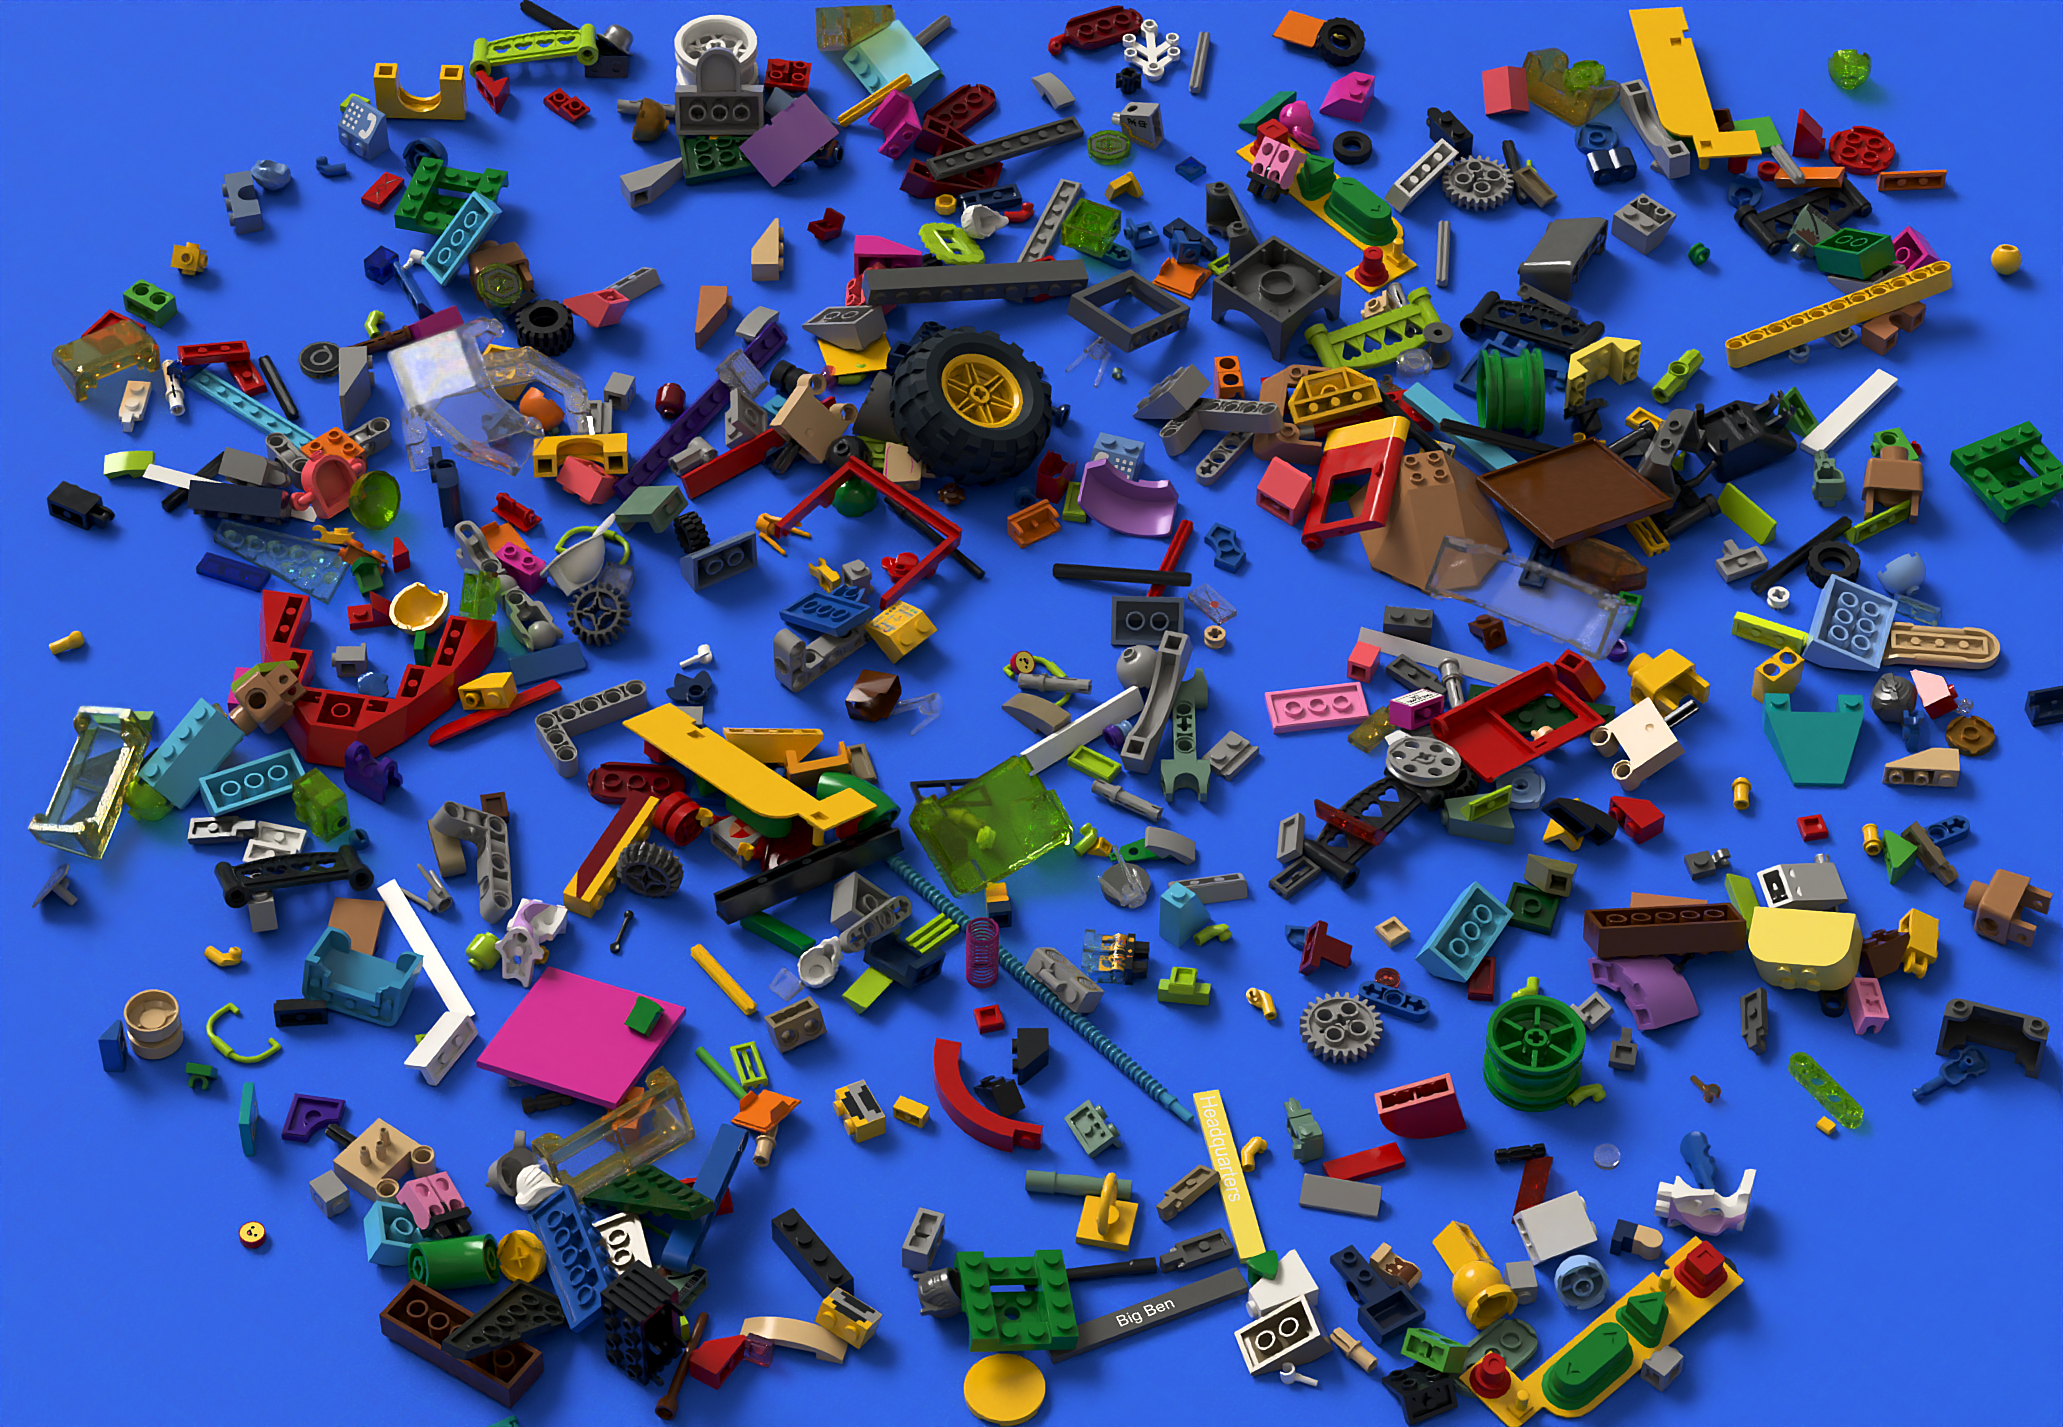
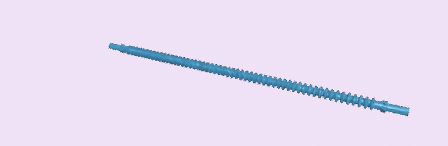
(1075, 1019)

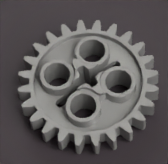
(1477, 183)
(1341, 1027)

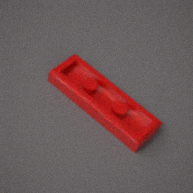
(213, 353)
(246, 377)
(1365, 1163)

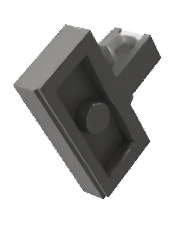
(1740, 562)

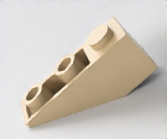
(766, 253)
(1926, 768)

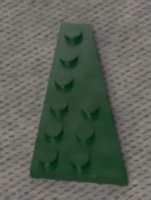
(715, 158)
(1543, 712)
(652, 1191)

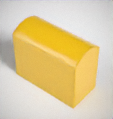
(1826, 1125)

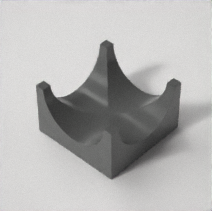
(1277, 291)

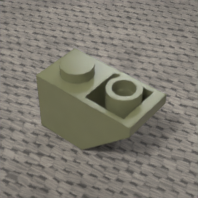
(1551, 874)

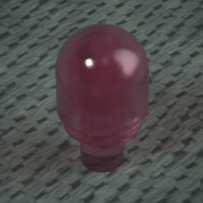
(828, 373)

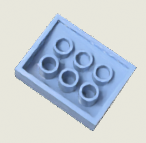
(1849, 626)

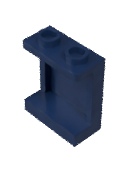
(900, 960)

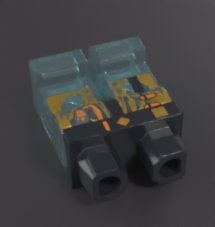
(1113, 957)

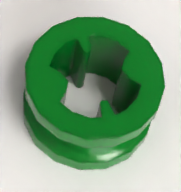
(1699, 253)

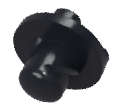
(1587, 416)

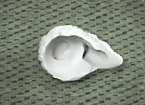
(981, 221)
(820, 963)
(533, 1187)

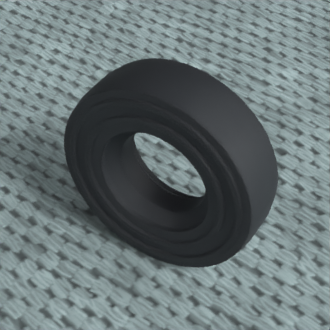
(1352, 138)

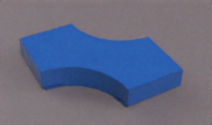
(1228, 555)

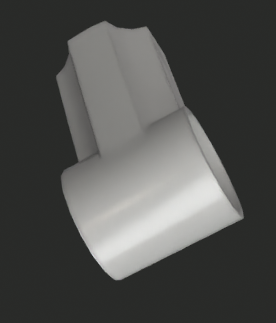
(697, 453)

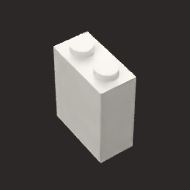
(1555, 1227)

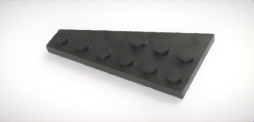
(509, 1318)

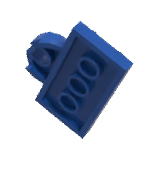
(830, 612)

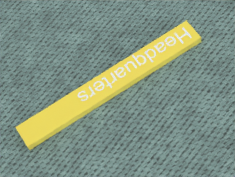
(1232, 1183)

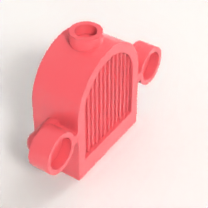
(327, 484)

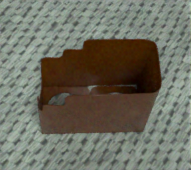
(876, 695)

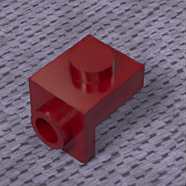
(829, 226)

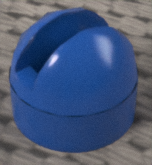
(355, 841)

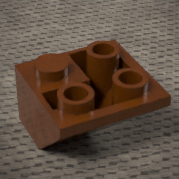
(1882, 953)

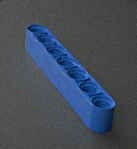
(711, 1182)

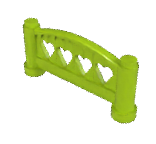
(582, 45)
(1330, 345)

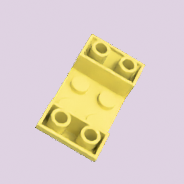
(1605, 357)

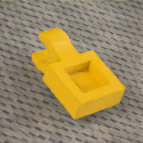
(337, 536)
(827, 578)

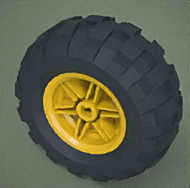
(970, 406)

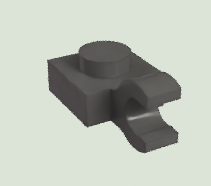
(1703, 865)
(1623, 1052)

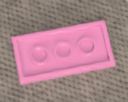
(1316, 707)

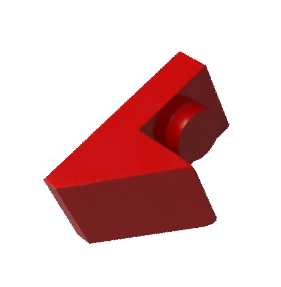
(492, 91)
(371, 614)

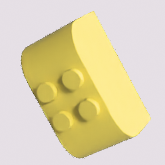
(1805, 948)

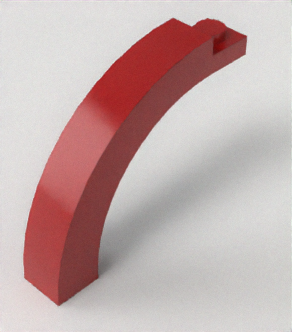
(968, 1113)

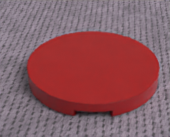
(1861, 150)

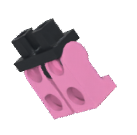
(1274, 168)
(436, 1206)

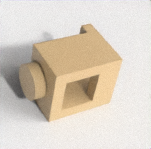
(1378, 305)

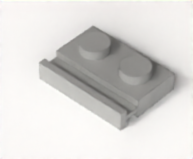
(602, 416)
(1230, 755)

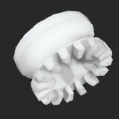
(1774, 601)

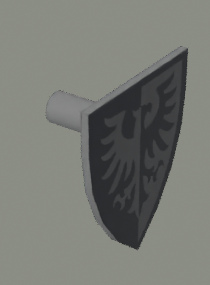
(59, 885)

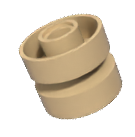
(153, 1024)

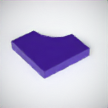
(310, 1115)

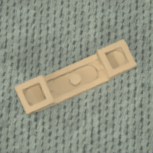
(798, 1335)

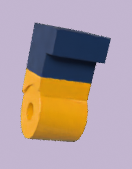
(998, 904)

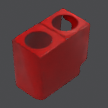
(1050, 487)

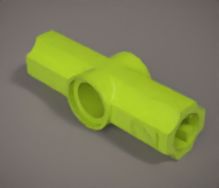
(1677, 376)

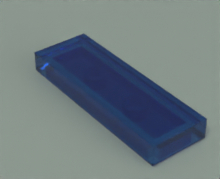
(233, 572)

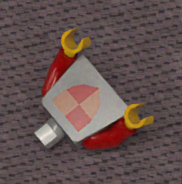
(733, 837)

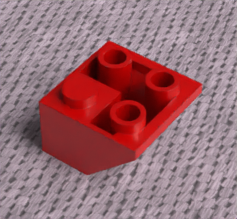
(787, 75)

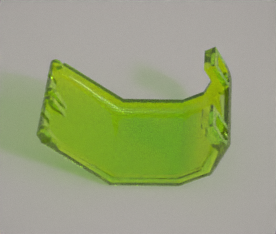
(988, 827)

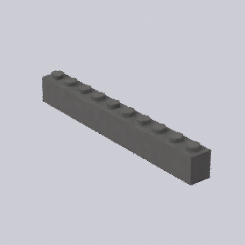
(973, 282)

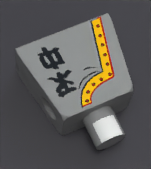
(1141, 123)

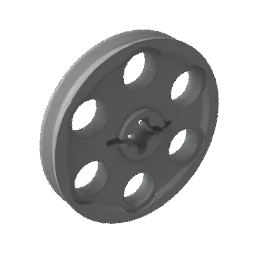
(1423, 761)

